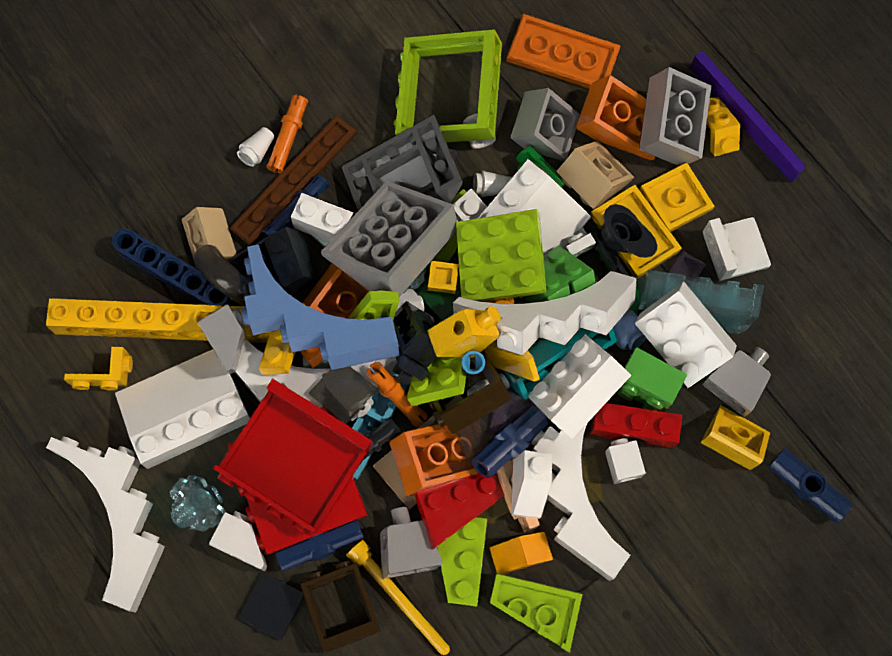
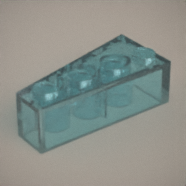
(728, 303)

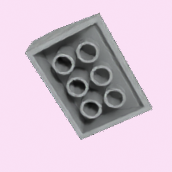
(392, 238)

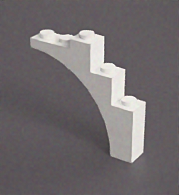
(559, 319)
(298, 379)
(582, 531)
(133, 555)

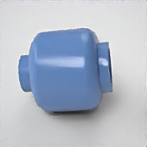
(627, 332)

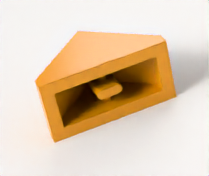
(521, 553)

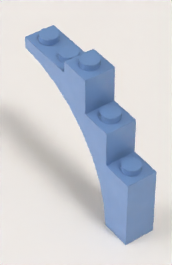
(340, 339)

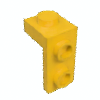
(724, 128)
(120, 365)

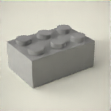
(675, 117)

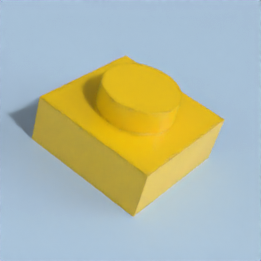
(443, 277)

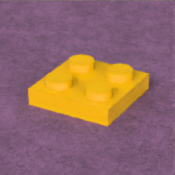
(677, 197)

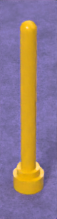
(362, 556)

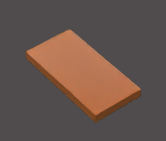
(561, 52)

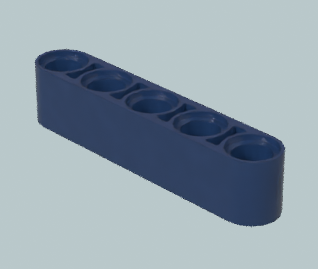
(162, 263)

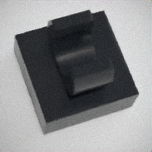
(408, 367)

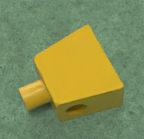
(465, 332)

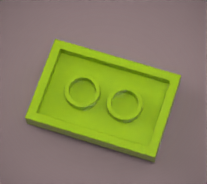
(445, 380)

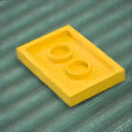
(667, 244)

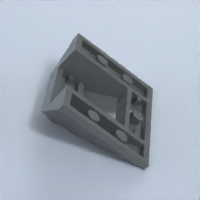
(412, 160)

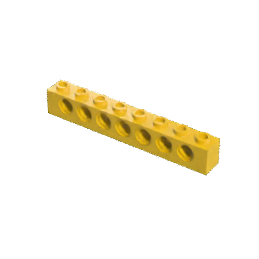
(134, 319)

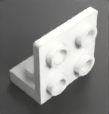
(735, 247)

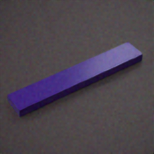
(748, 117)

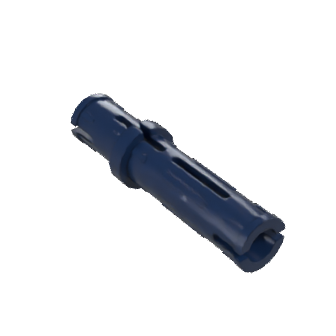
(313, 189)

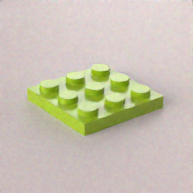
(501, 256)

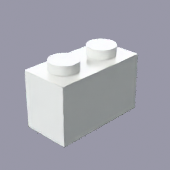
(319, 217)

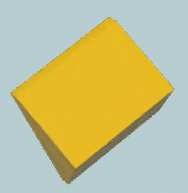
(736, 438)

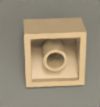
(594, 174)

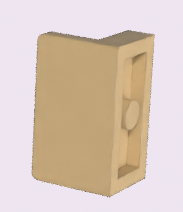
(208, 227)

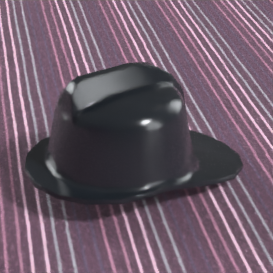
(626, 233)

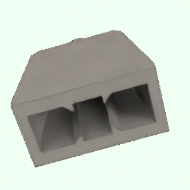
(740, 380)
(406, 547)

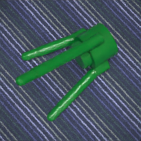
(531, 154)

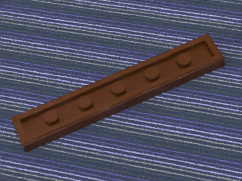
(294, 178)

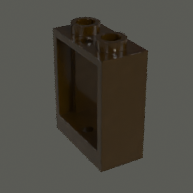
(475, 405)
(350, 636)

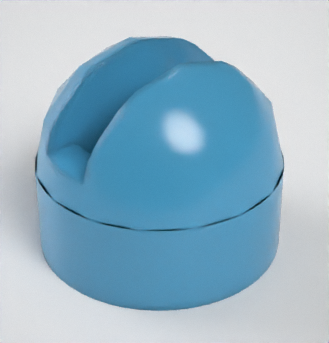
(479, 362)

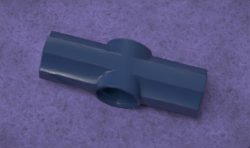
(510, 441)
(824, 497)
(319, 545)

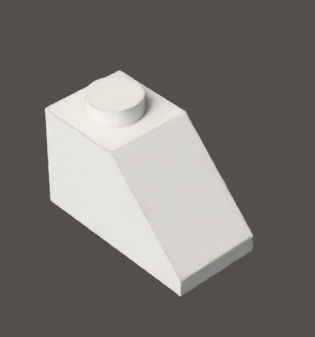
(531, 483)
(238, 539)

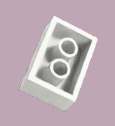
(686, 334)
(579, 386)

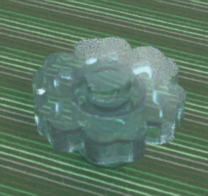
(196, 504)

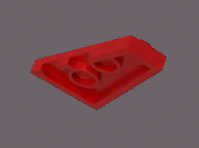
(455, 504)

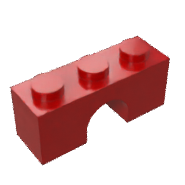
(652, 426)

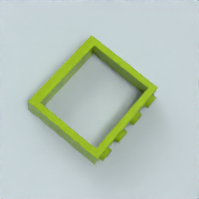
(453, 43)

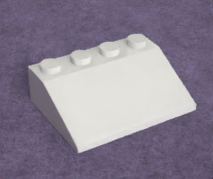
(534, 189)
(181, 409)

